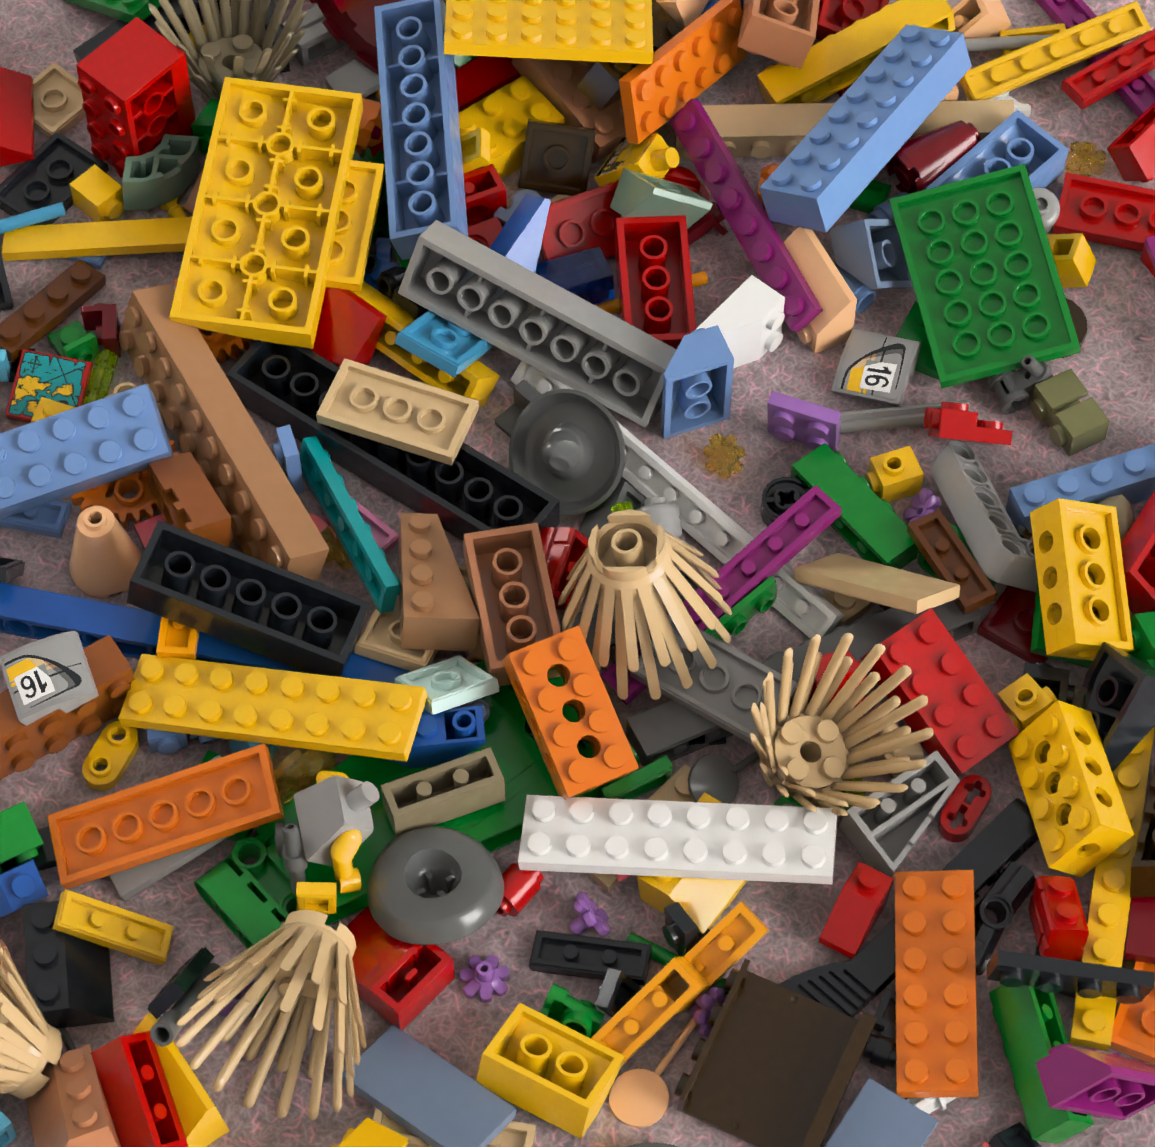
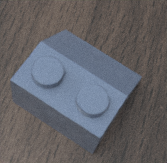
(871, 253)

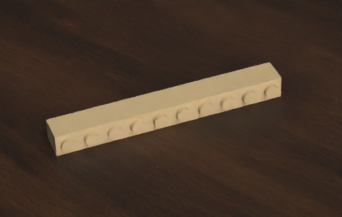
(779, 128)

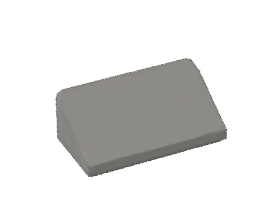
(353, 78)

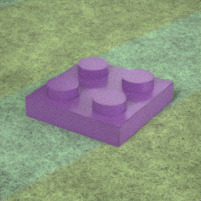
(803, 421)

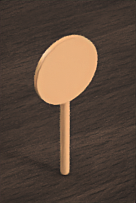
(641, 1095)

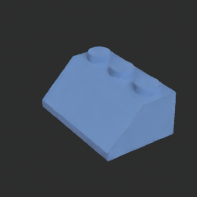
(697, 383)

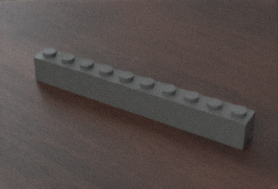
(671, 726)

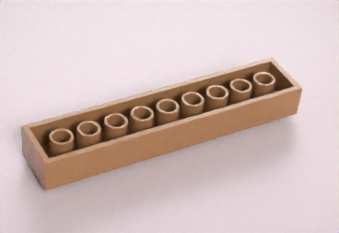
(220, 435)

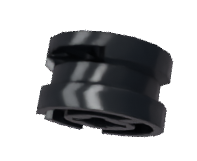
(780, 496)

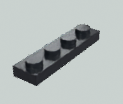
(1059, 975)

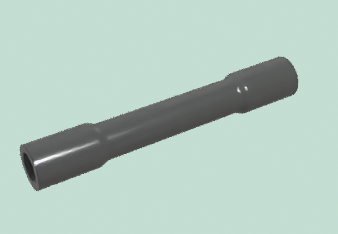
(165, 1029)

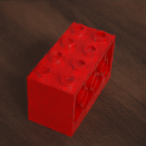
(134, 93)

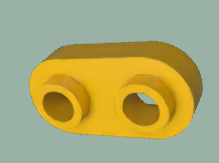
(113, 754)

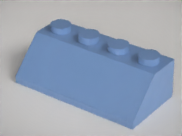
(1009, 145)

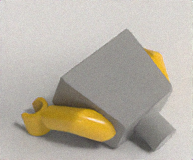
(334, 822)

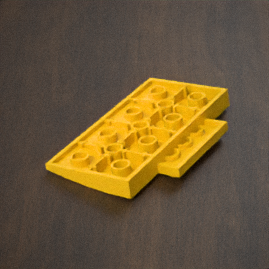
(277, 213)

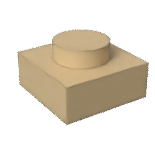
(847, 605)

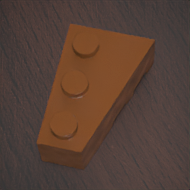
(188, 498)

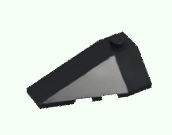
(1120, 700)

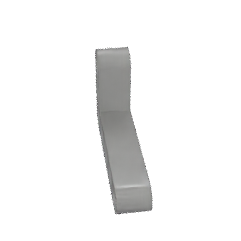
(983, 518)

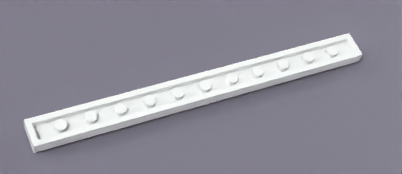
(705, 520)

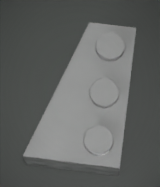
(894, 827)

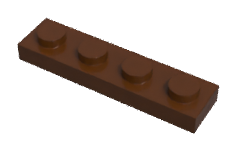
(49, 308)

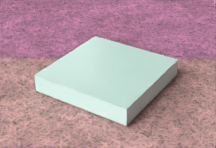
(450, 683)

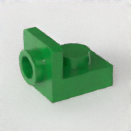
(74, 342)

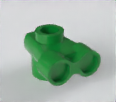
(571, 1012)

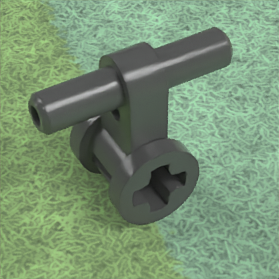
(1017, 384)
(290, 847)

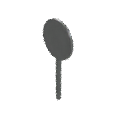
(716, 777)

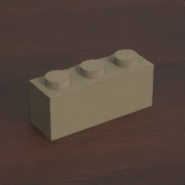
(443, 792)

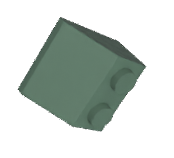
(651, 196)

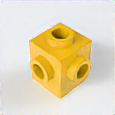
(1025, 701)

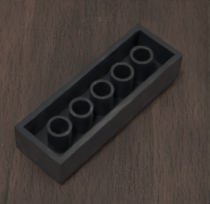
(247, 602)

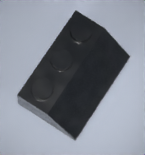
(65, 973)

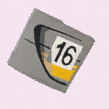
(876, 367)
(48, 676)

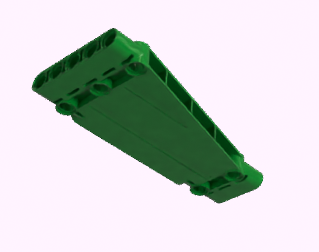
(260, 896)

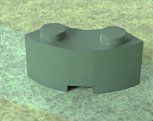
(161, 174)

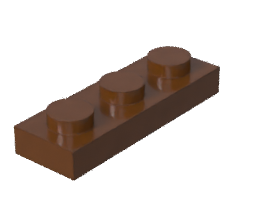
(951, 560)

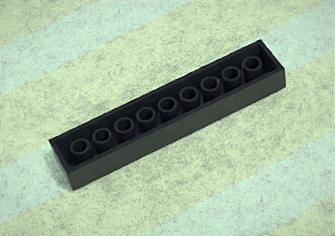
(470, 496)

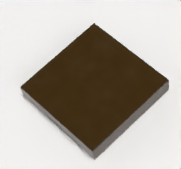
(556, 157)

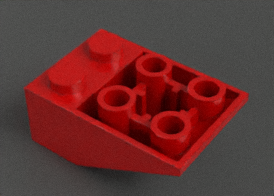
(396, 975)

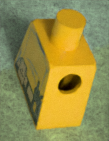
(649, 157)

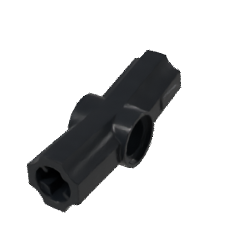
(1004, 900)

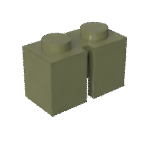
(1071, 422)

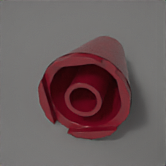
(930, 155)

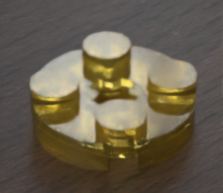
(300, 771)

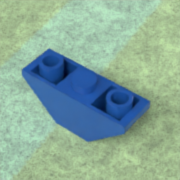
(446, 736)

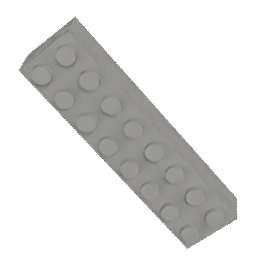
(537, 322)

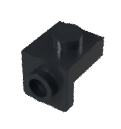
(1054, 678)
(680, 929)
(615, 991)

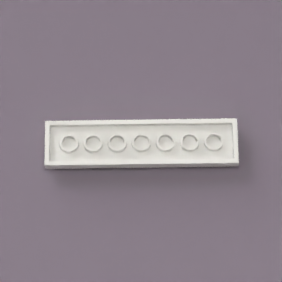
(678, 839)

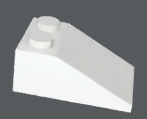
(750, 321)

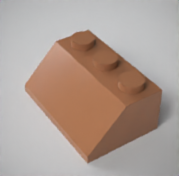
(71, 1105)

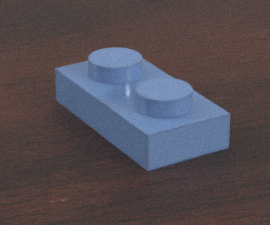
(288, 457)

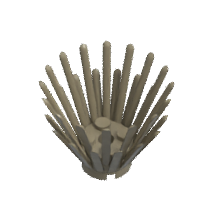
(230, 46)

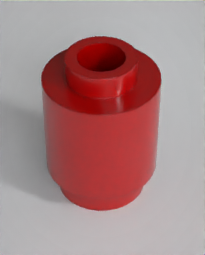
(519, 889)

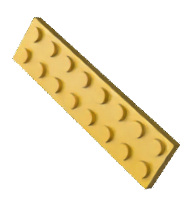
(274, 707)

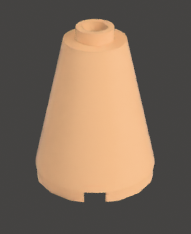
(102, 554)

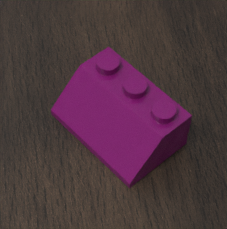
(1096, 1082)

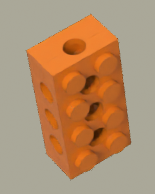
(584, 692)

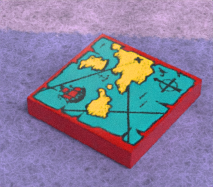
(47, 377)

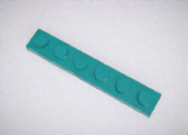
(348, 525)

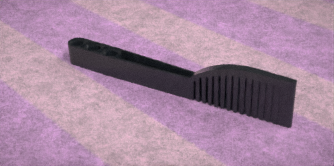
(856, 982)

